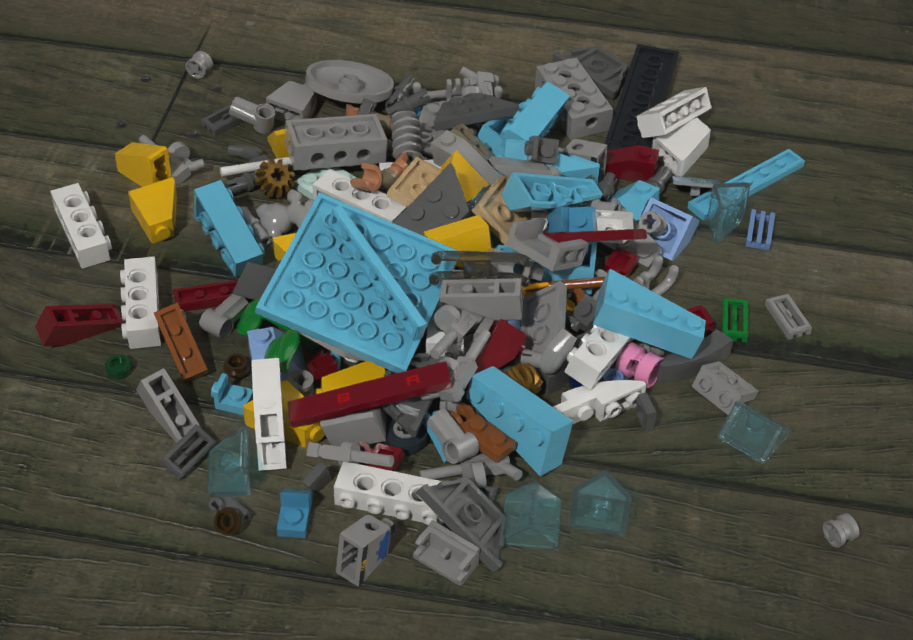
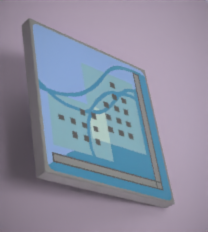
(694, 183)

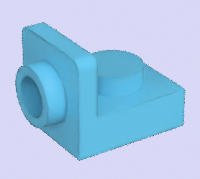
(229, 396)

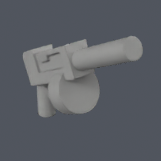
(478, 83)
(178, 157)
(455, 323)
(460, 370)
(348, 452)
(475, 468)

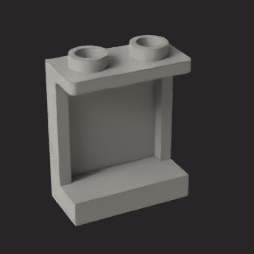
(529, 240)

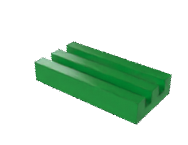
(734, 334)

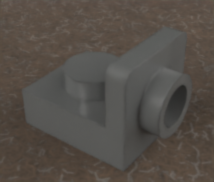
(541, 150)
(582, 315)

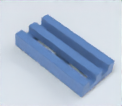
(761, 218)

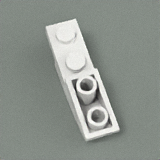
(602, 401)
(268, 414)

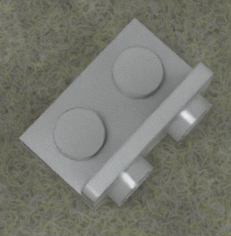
(723, 386)

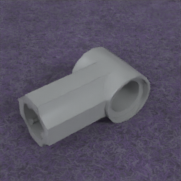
(259, 115)
(222, 319)
(456, 444)

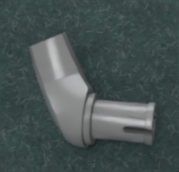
(554, 354)

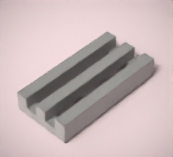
(784, 317)

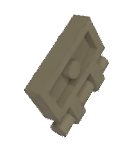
(469, 135)

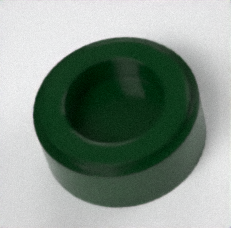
(118, 366)

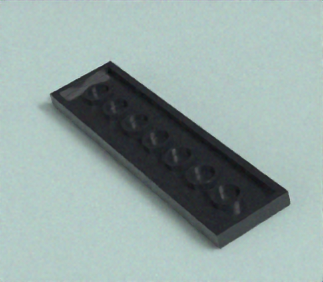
(644, 88)

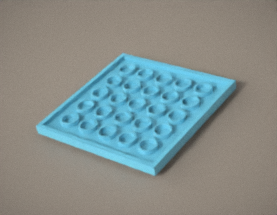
(332, 299)

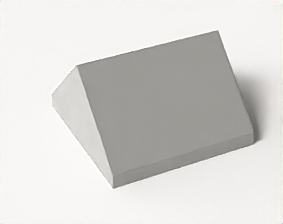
(357, 427)

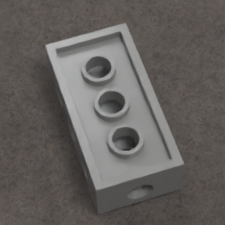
(587, 108)
(334, 135)

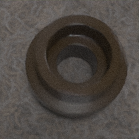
(236, 366)
(222, 524)

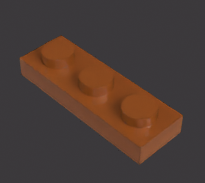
(181, 342)

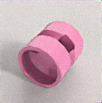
(636, 363)

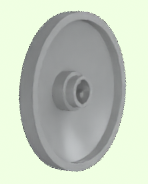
(349, 81)

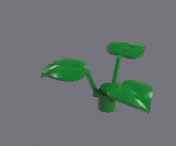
(280, 347)

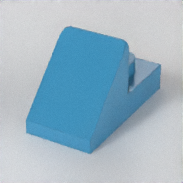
(571, 219)
(294, 512)

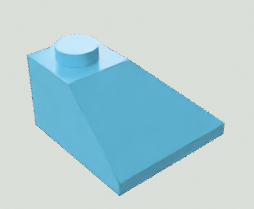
(636, 197)

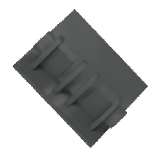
(254, 280)

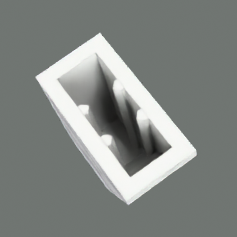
(682, 146)

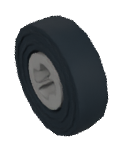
(406, 442)

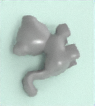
(279, 218)

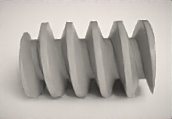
(406, 134)

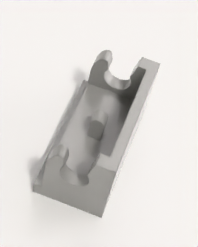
(447, 553)

